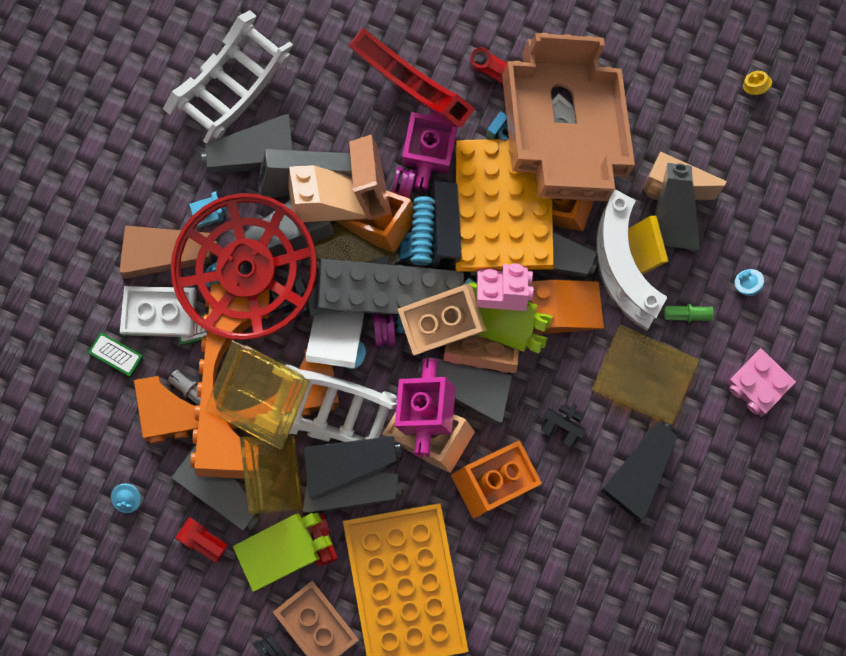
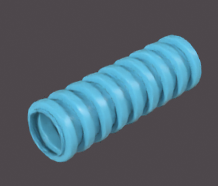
(422, 230)

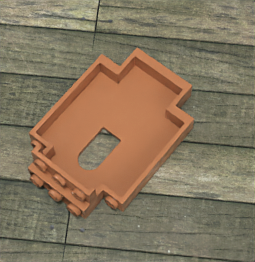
(568, 158)

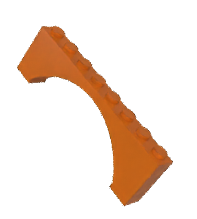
(168, 416)
(217, 444)

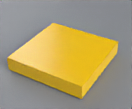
(647, 245)

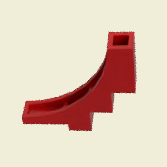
(406, 78)

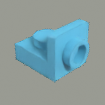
(213, 217)

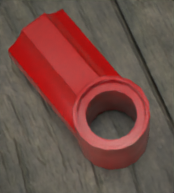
(492, 68)
(196, 537)
(327, 554)

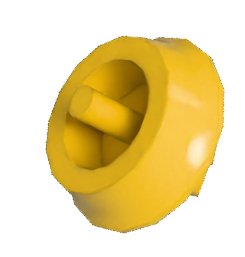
(757, 83)

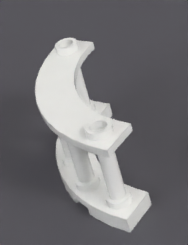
(213, 68)
(617, 268)
(319, 427)

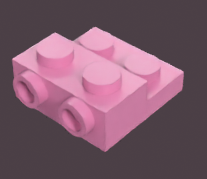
(505, 288)
(760, 383)

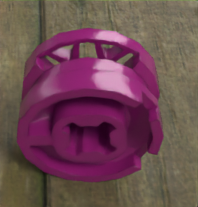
(406, 183)
(384, 330)

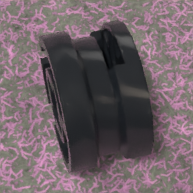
(269, 645)

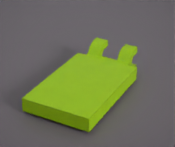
(515, 326)
(280, 550)

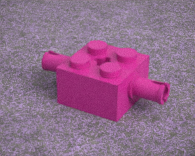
(428, 157)
(425, 406)

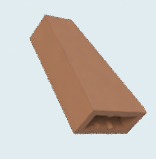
(369, 177)
(151, 250)

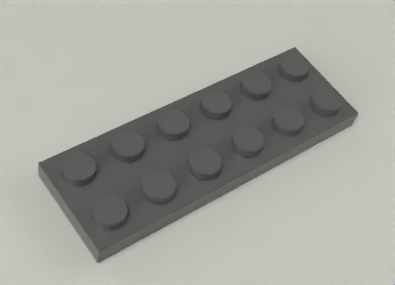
(379, 286)

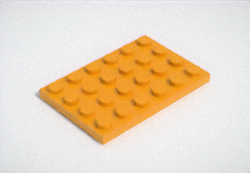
(500, 210)
(405, 583)

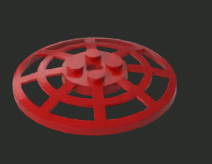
(234, 256)

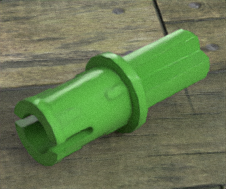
(688, 313)

